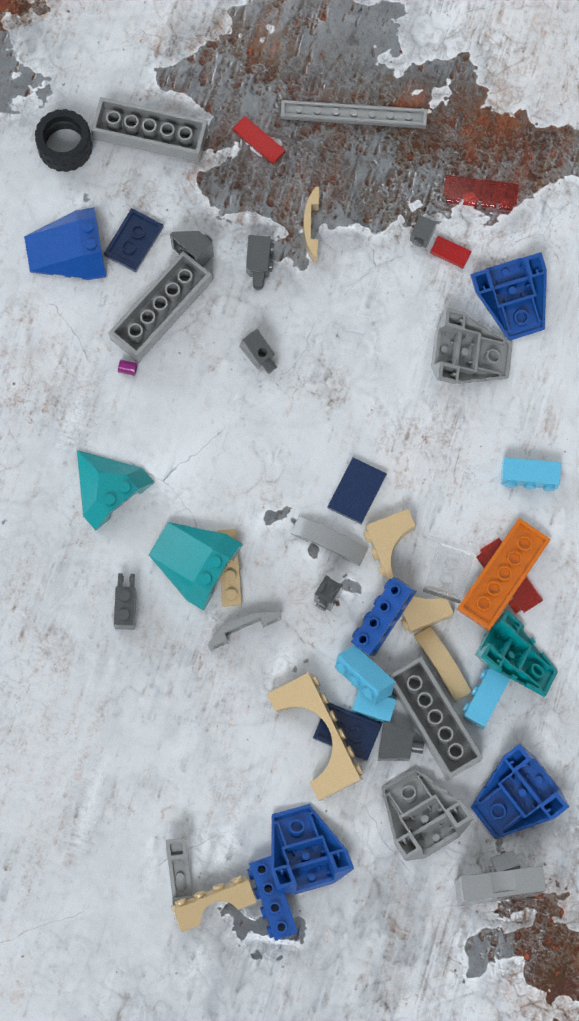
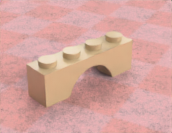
(189, 911)

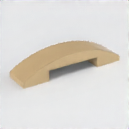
(311, 244)
(443, 663)

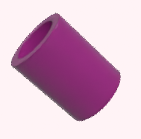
(127, 367)

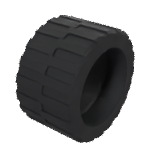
(57, 121)

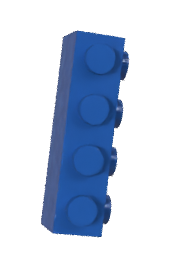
(383, 616)
(274, 903)

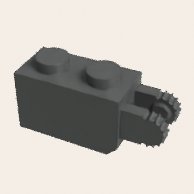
(258, 259)
(327, 594)
(125, 604)

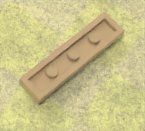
(230, 578)

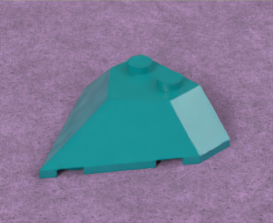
(107, 486)

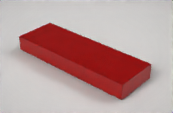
(258, 140)

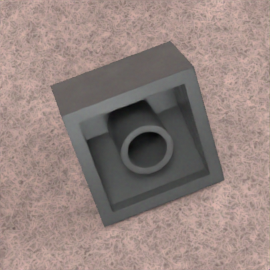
(193, 244)

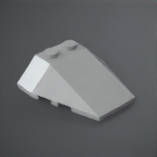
(468, 351)
(423, 815)

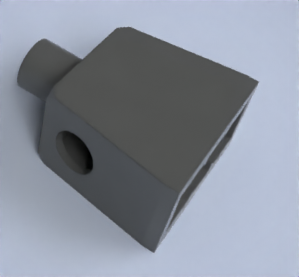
(255, 344)
(397, 743)

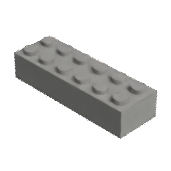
(149, 129)
(160, 306)
(435, 719)

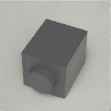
(422, 231)

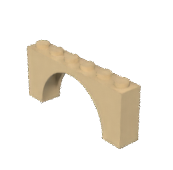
(384, 537)
(341, 769)

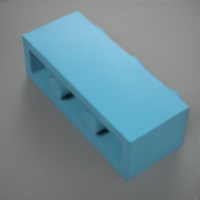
(530, 474)
(364, 674)
(485, 697)

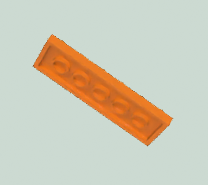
(503, 574)

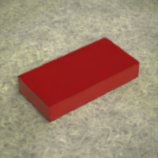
(450, 252)

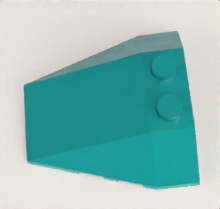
(194, 559)
(515, 656)

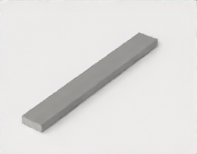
(353, 114)

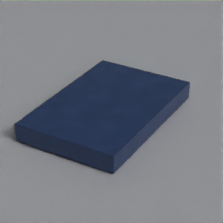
(133, 240)
(357, 490)
(359, 731)

